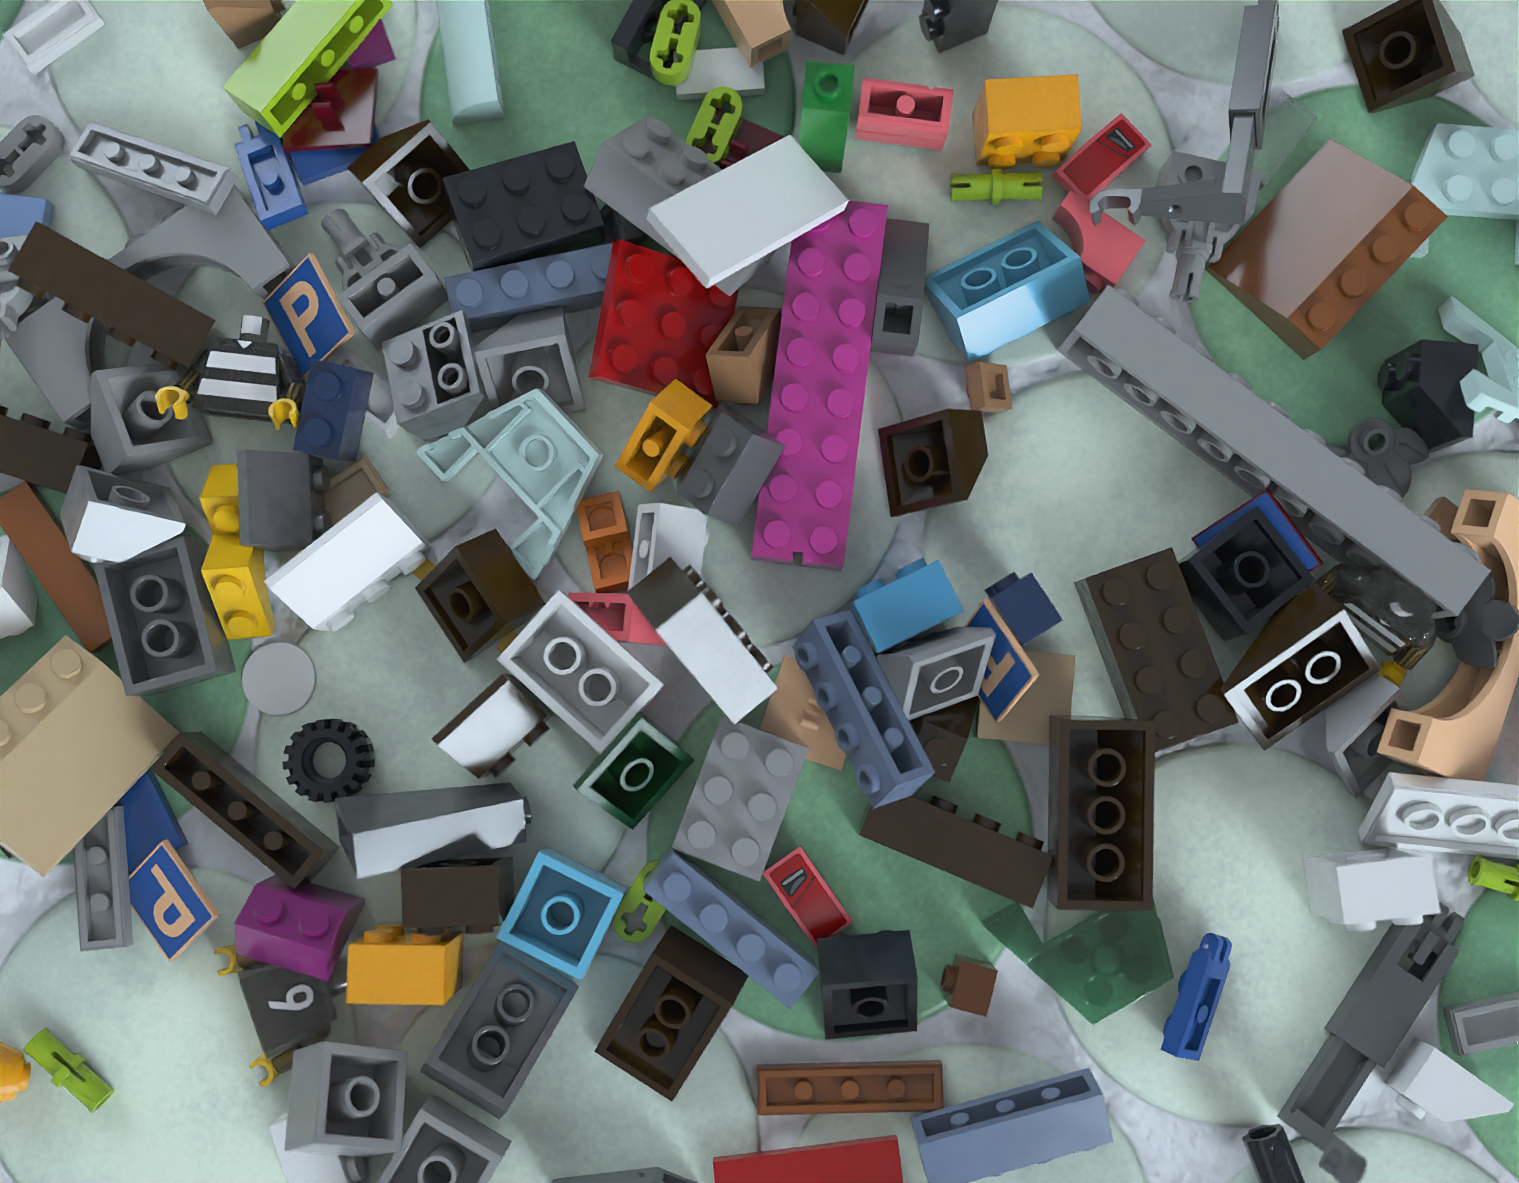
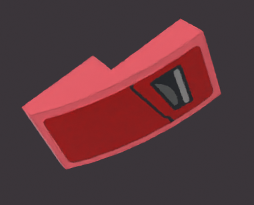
(1102, 158)
(807, 896)

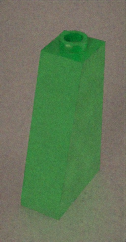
(826, 113)

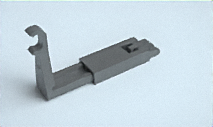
(1247, 120)
(1367, 1033)

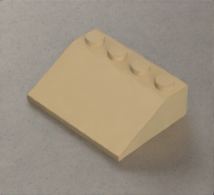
(69, 752)

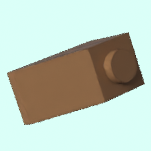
(245, 19)
(745, 355)

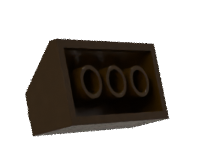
(1101, 813)

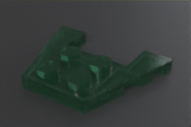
(1093, 963)

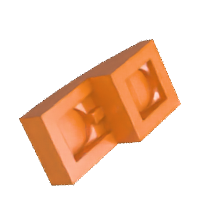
(606, 541)

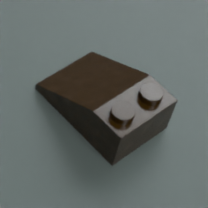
(1298, 666)
(671, 1013)

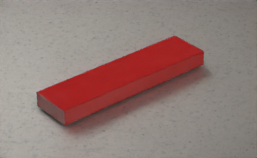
(836, 1162)

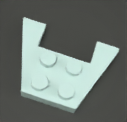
(1470, 174)
(1499, 357)
(537, 455)

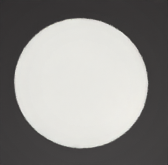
(278, 678)

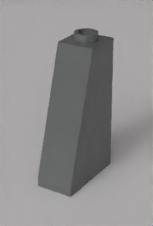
(428, 825)

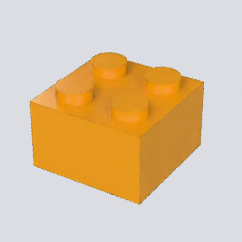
(1026, 121)
(404, 967)

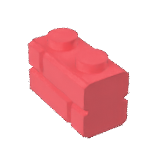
(903, 114)

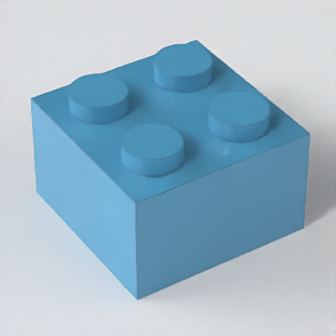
(906, 606)

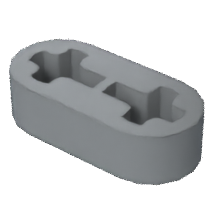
(26, 155)

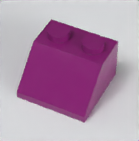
(296, 927)

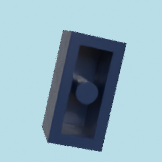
(333, 411)
(1023, 606)

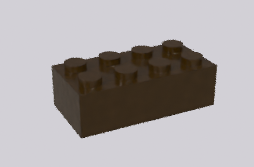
(1156, 648)

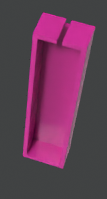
(820, 388)

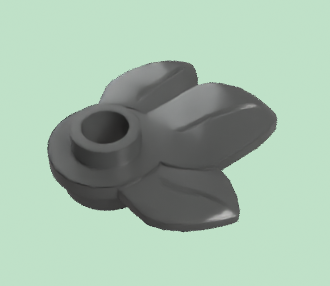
(1391, 457)
(1479, 627)

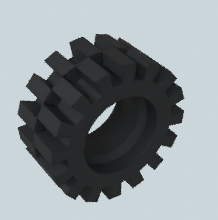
(301, 760)

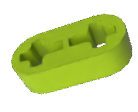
(684, 44)
(705, 121)
(631, 902)

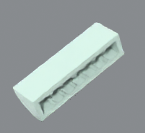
(470, 60)

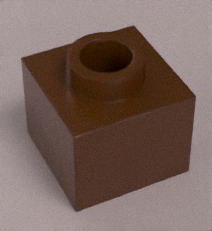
(969, 984)

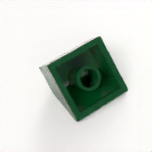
(634, 771)

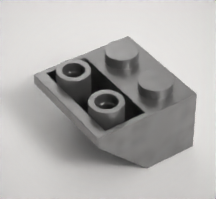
(434, 376)

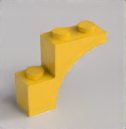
(230, 570)

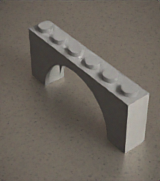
(66, 351)

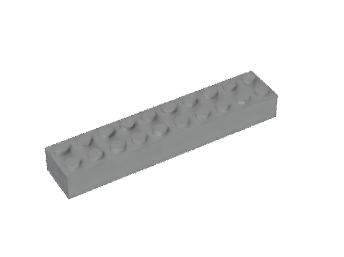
(1263, 449)

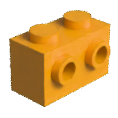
(663, 435)

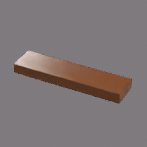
(62, 573)
(849, 1087)

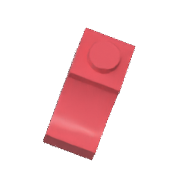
(1103, 248)
(618, 617)

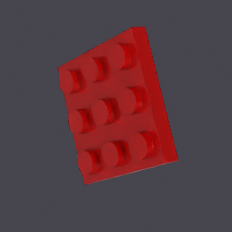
(657, 323)

